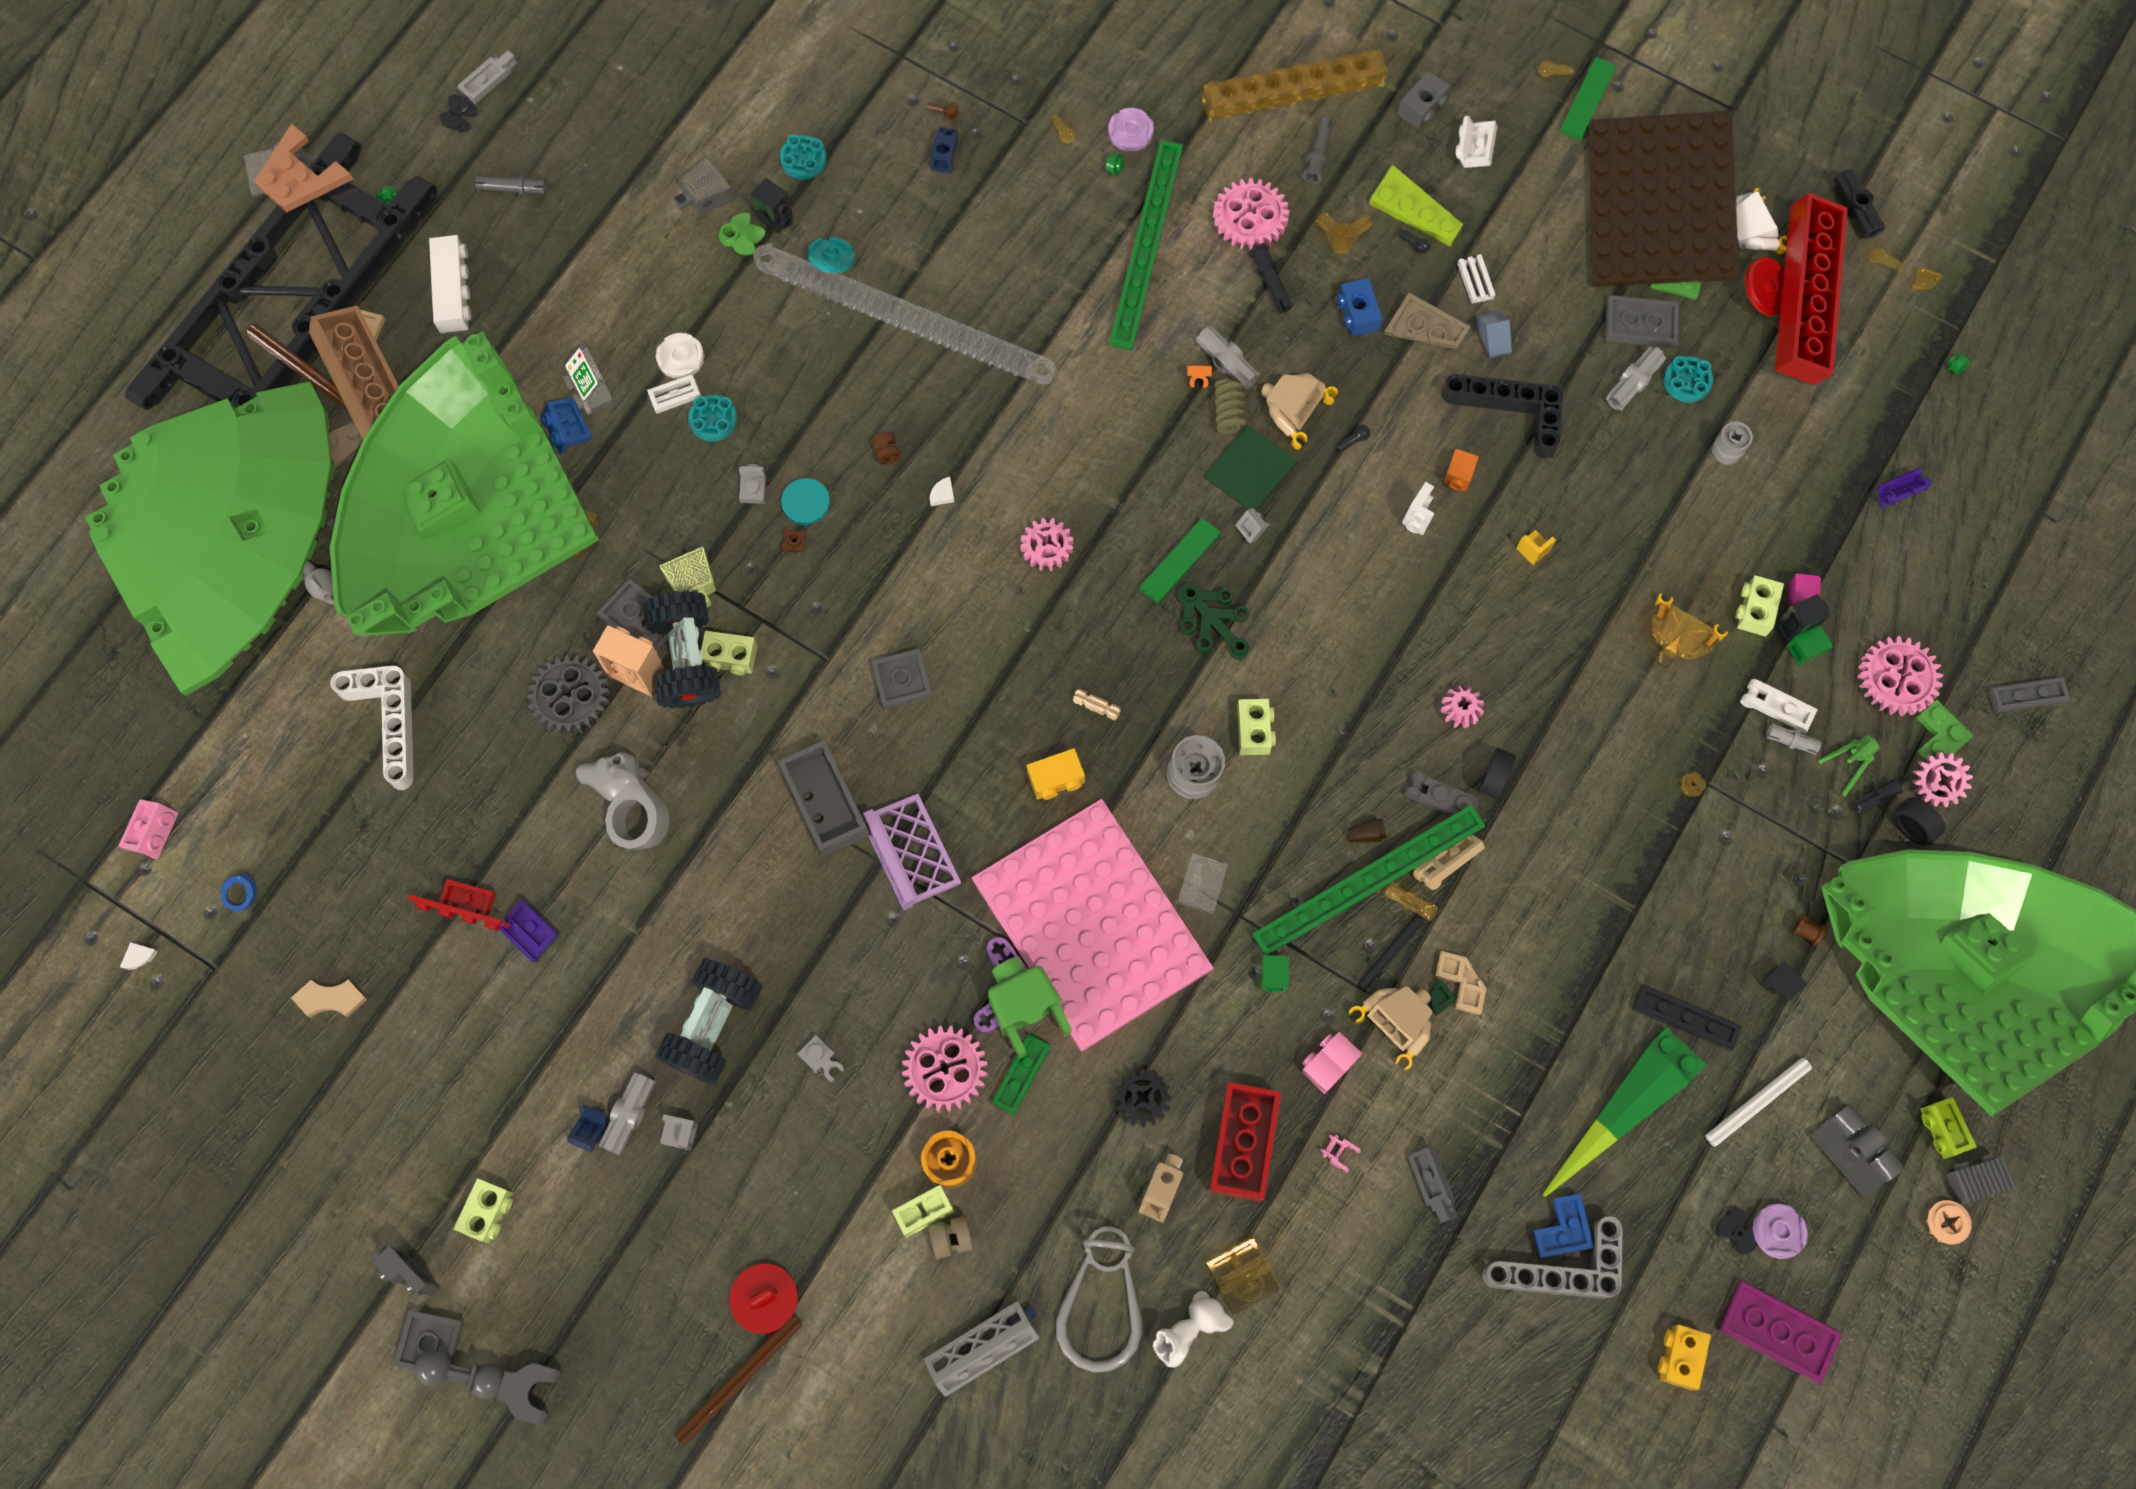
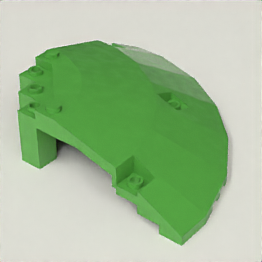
(184, 520)

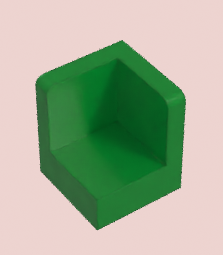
(1809, 646)
(1274, 973)

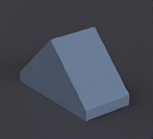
(1495, 333)

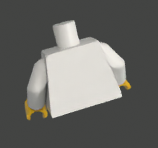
(1755, 225)

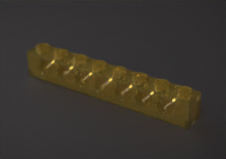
(1312, 83)

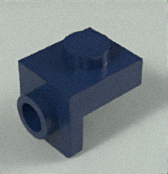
(588, 1128)

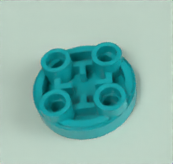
(802, 157)
(1688, 379)
(712, 417)

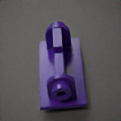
(1902, 487)

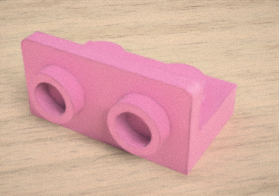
(148, 828)

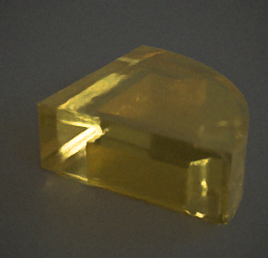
(1925, 279)

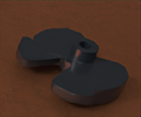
(458, 106)
(1731, 1228)

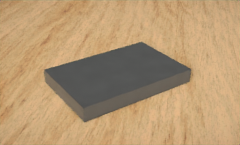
(1642, 321)
(626, 611)

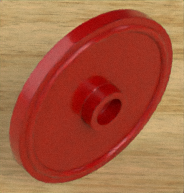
(1765, 285)
(763, 1298)

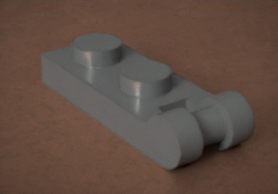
(1439, 795)

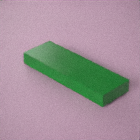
(1021, 1075)

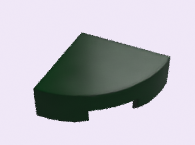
(1441, 997)

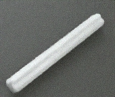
(1758, 1101)

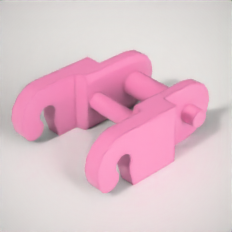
(1334, 1159)

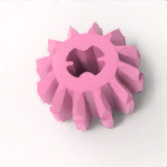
(1466, 698)

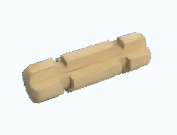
(1097, 704)

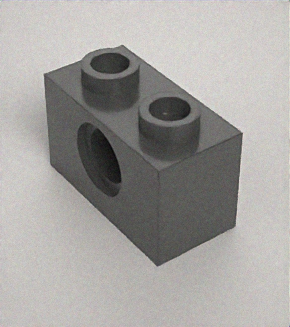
(1413, 104)

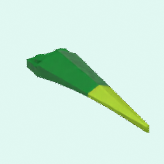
(1655, 1078)

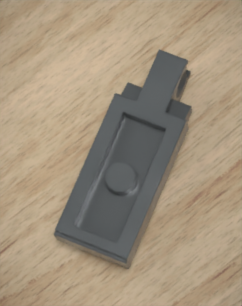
(1433, 1182)

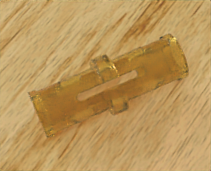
(1411, 901)

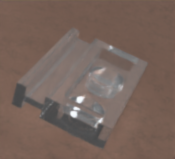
(1202, 883)

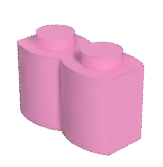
(1331, 1062)

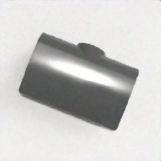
(1857, 1150)

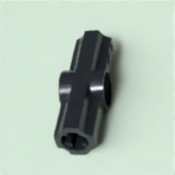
(1859, 203)

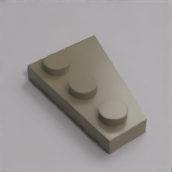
(1426, 324)

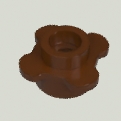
(795, 547)

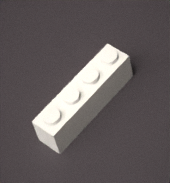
(449, 284)

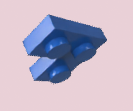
(1570, 1234)

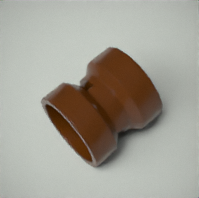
(886, 450)

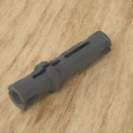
(510, 184)

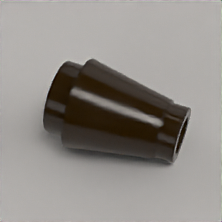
(1368, 831)

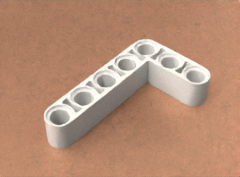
(390, 716)

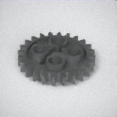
(580, 712)

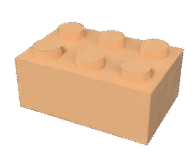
(629, 659)

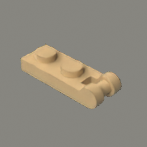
(1448, 862)

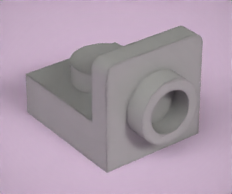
(752, 484)

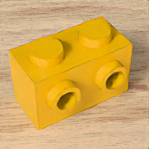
(1056, 774)
(1684, 1357)

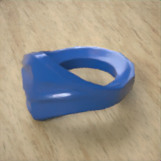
(250, 888)

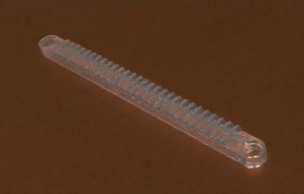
(905, 315)

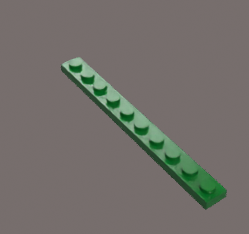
(1146, 245)
(1368, 880)

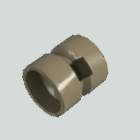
(941, 1240)

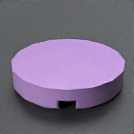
(1130, 129)
(1780, 1231)

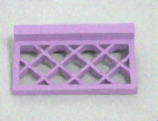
(893, 864)

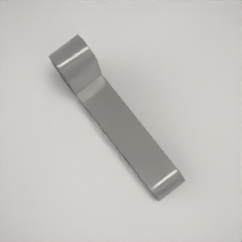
(1592, 1278)

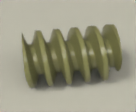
(1230, 406)

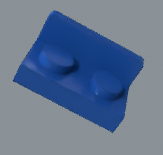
(565, 424)

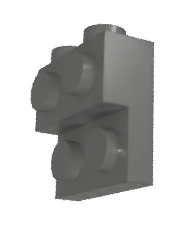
(399, 1267)

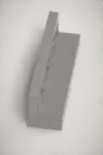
(983, 1353)

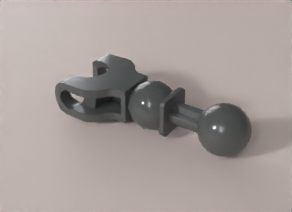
(489, 1382)

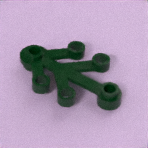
(1212, 617)

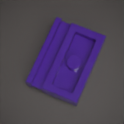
(529, 930)

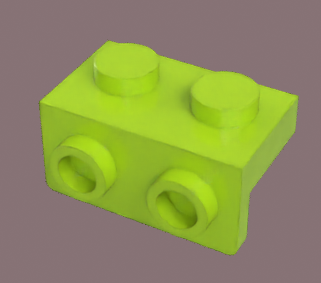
(1947, 1128)

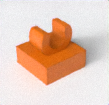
(1199, 371)

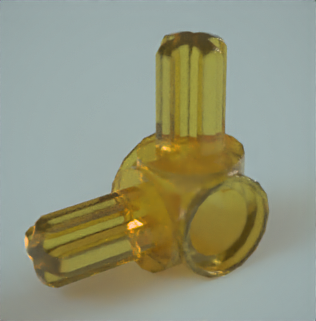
(1341, 234)

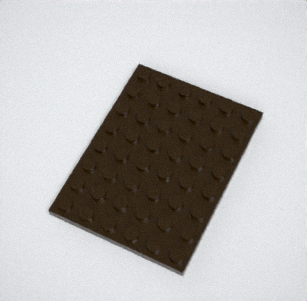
(1663, 199)

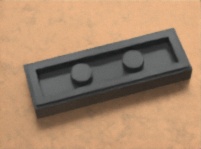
(2029, 695)

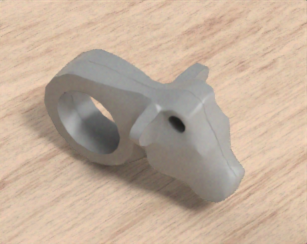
(622, 784)

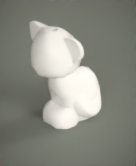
(1205, 1315)

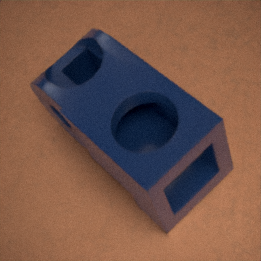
(944, 150)

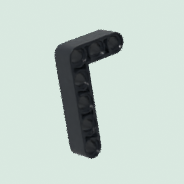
(1512, 402)

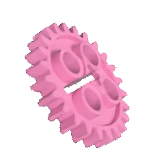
(1251, 214)
(1923, 683)
(953, 1091)

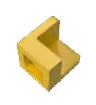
(1535, 546)

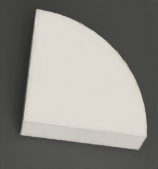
(942, 493)
(137, 956)

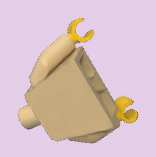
(1294, 400)
(1401, 1017)

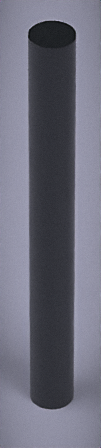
(1391, 951)

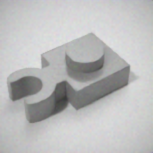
(818, 1056)

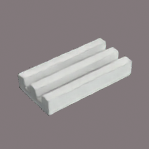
(1484, 275)
(675, 397)

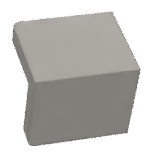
(678, 1132)

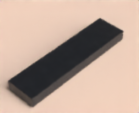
(1686, 1017)

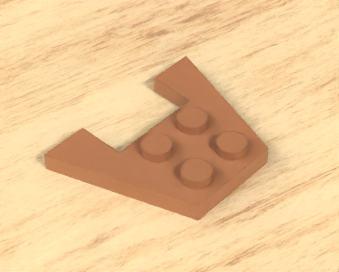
(290, 181)

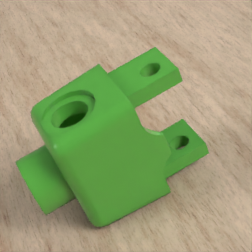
(1024, 999)

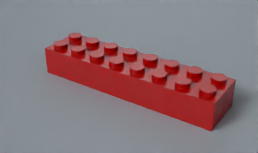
(1811, 289)

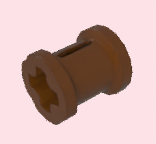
(1809, 930)

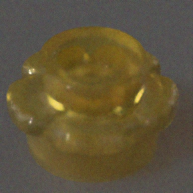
(1691, 790)

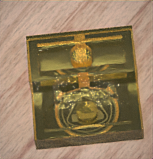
(1243, 1275)

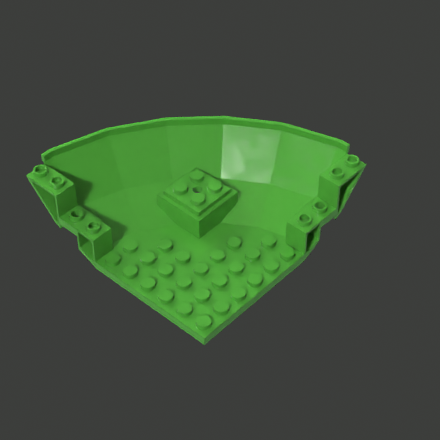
(497, 510)
(1980, 1010)

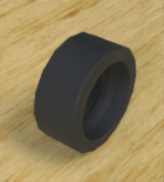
(1497, 773)
(1918, 821)

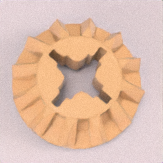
(1960, 1226)

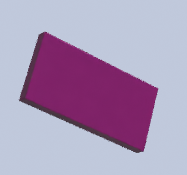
(1780, 1332)

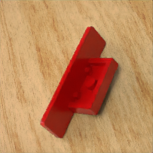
(463, 900)

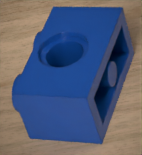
(1359, 294)

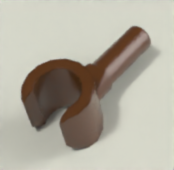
(949, 112)

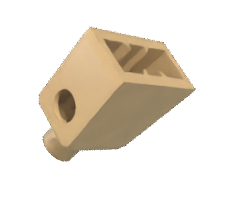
(1161, 1194)

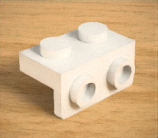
(1476, 143)

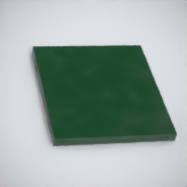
(1250, 468)

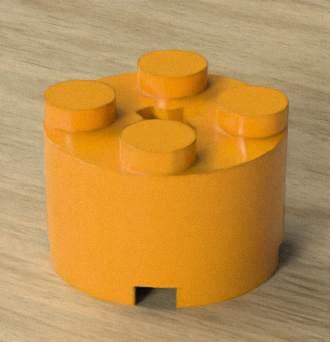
(935, 1152)

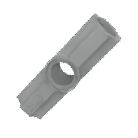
(1227, 357)
(1635, 378)
(627, 1114)

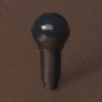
(1420, 244)
(1361, 433)

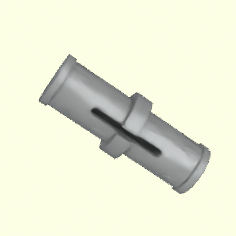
(1793, 739)

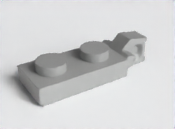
(487, 77)

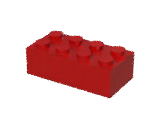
(1245, 1142)

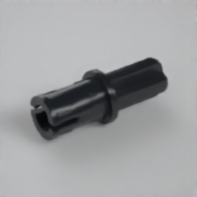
(1877, 796)

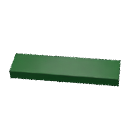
(1588, 98)
(1180, 561)

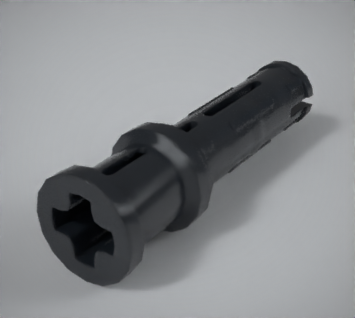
(1267, 269)

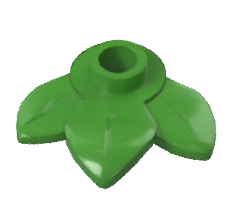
(744, 234)

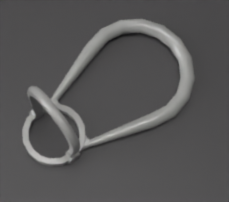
(1135, 1316)

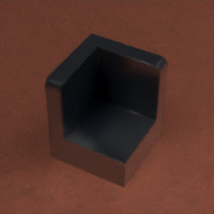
(1784, 981)

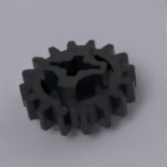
(1151, 1107)

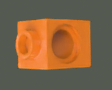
(1460, 470)

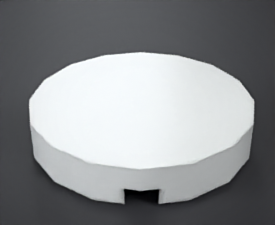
(680, 355)

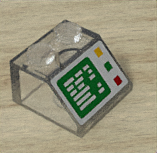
(587, 381)

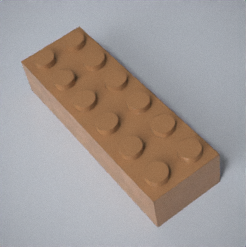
(354, 364)

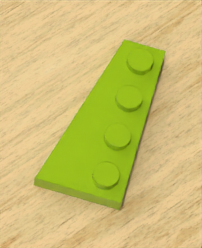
(1413, 206)

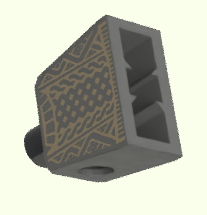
(703, 188)

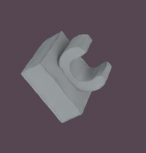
(1251, 525)

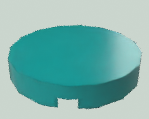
(831, 255)
(805, 501)

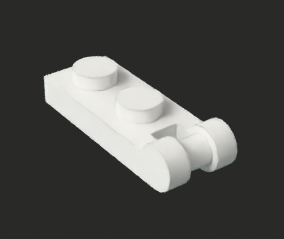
(1779, 705)

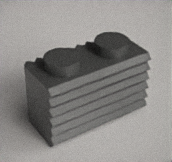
(1981, 1180)

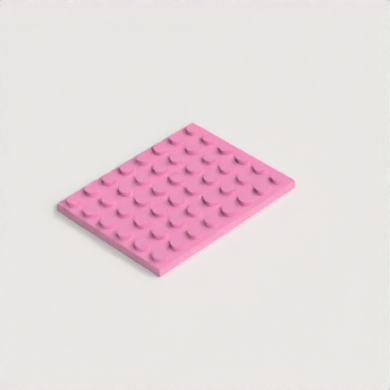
(1093, 922)

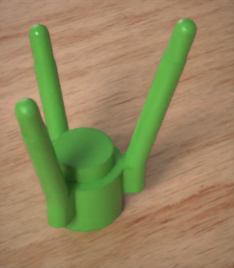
(1861, 750)

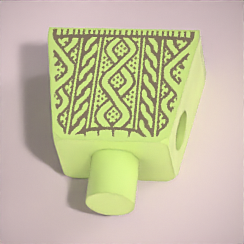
(690, 573)

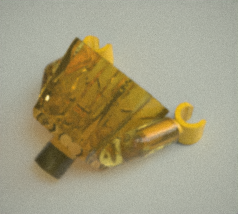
(1681, 633)

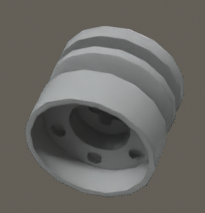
(1200, 754)

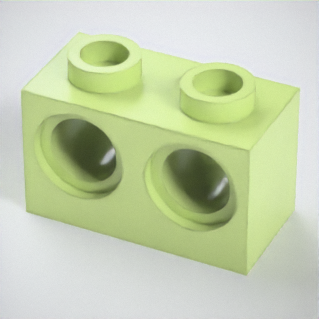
(1765, 608)
(730, 646)
(1249, 726)
(477, 1208)
(923, 1211)

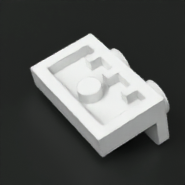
(1418, 515)

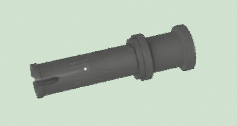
(1316, 158)

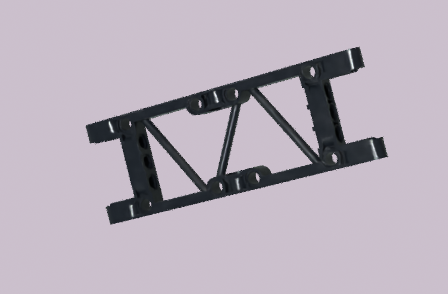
(250, 264)

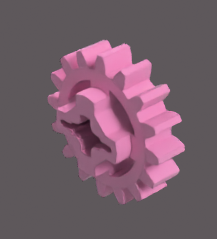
(1045, 534)
(1932, 783)

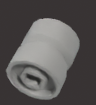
(1732, 442)

